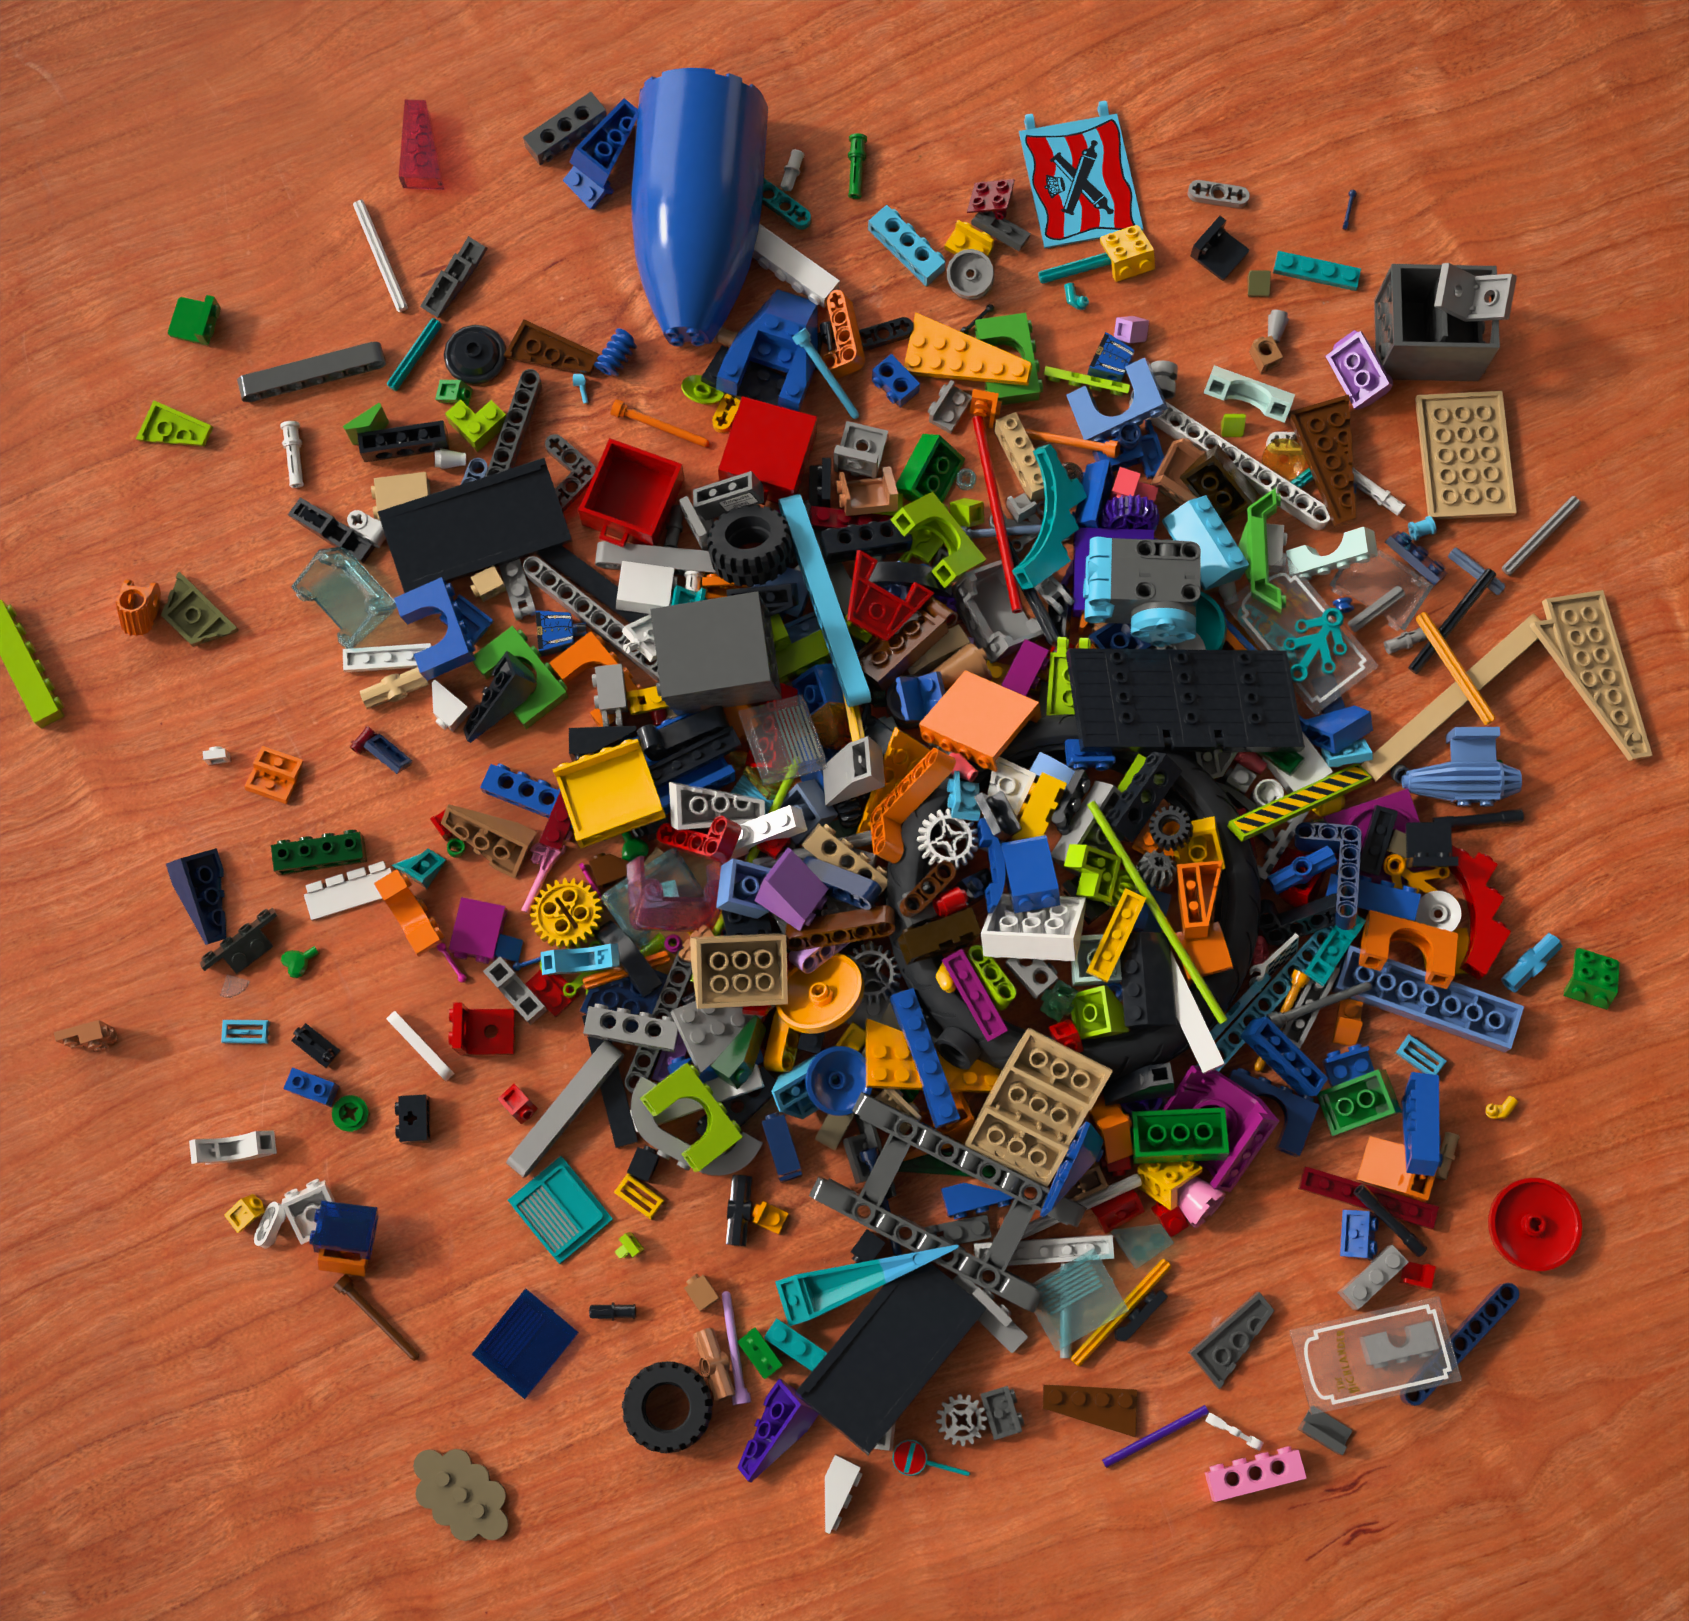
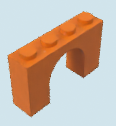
(587, 654)
(1436, 944)

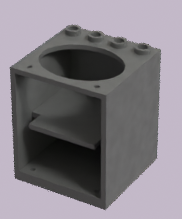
(1423, 341)
(715, 653)

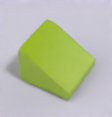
(1233, 425)

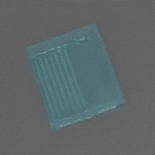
(1077, 1300)

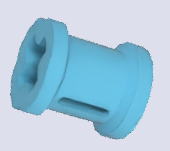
(1422, 528)

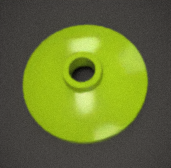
(699, 391)

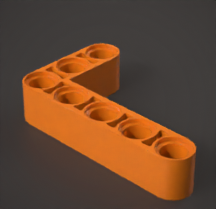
(905, 799)

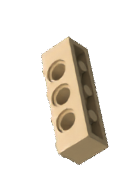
(1020, 455)
(815, 844)

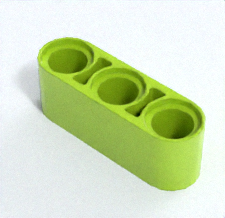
(999, 984)

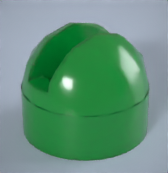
(455, 844)

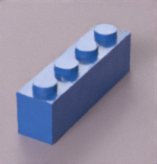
(1382, 897)

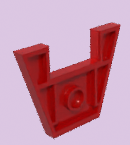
(875, 607)

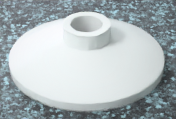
(1439, 901)

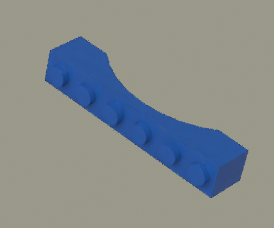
(934, 1083)

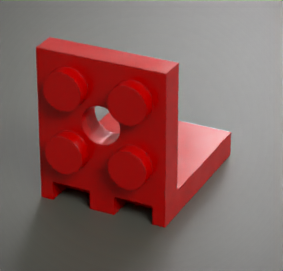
(470, 1026)

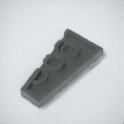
(1229, 1340)

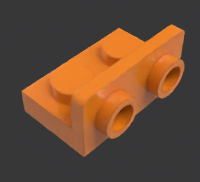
(985, 404)

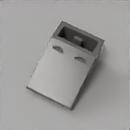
(854, 771)

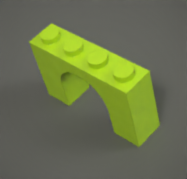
(932, 515)
(720, 1130)

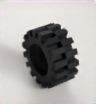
(1177, 839)

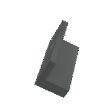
(1326, 1431)

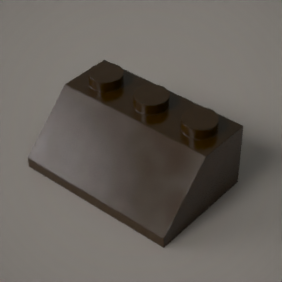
(1221, 482)

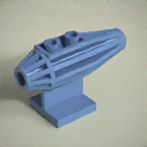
(1471, 774)

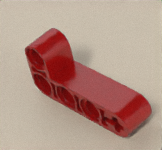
(715, 846)

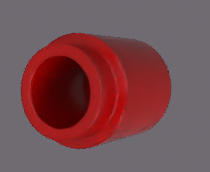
(950, 901)

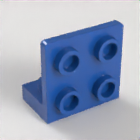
(919, 694)

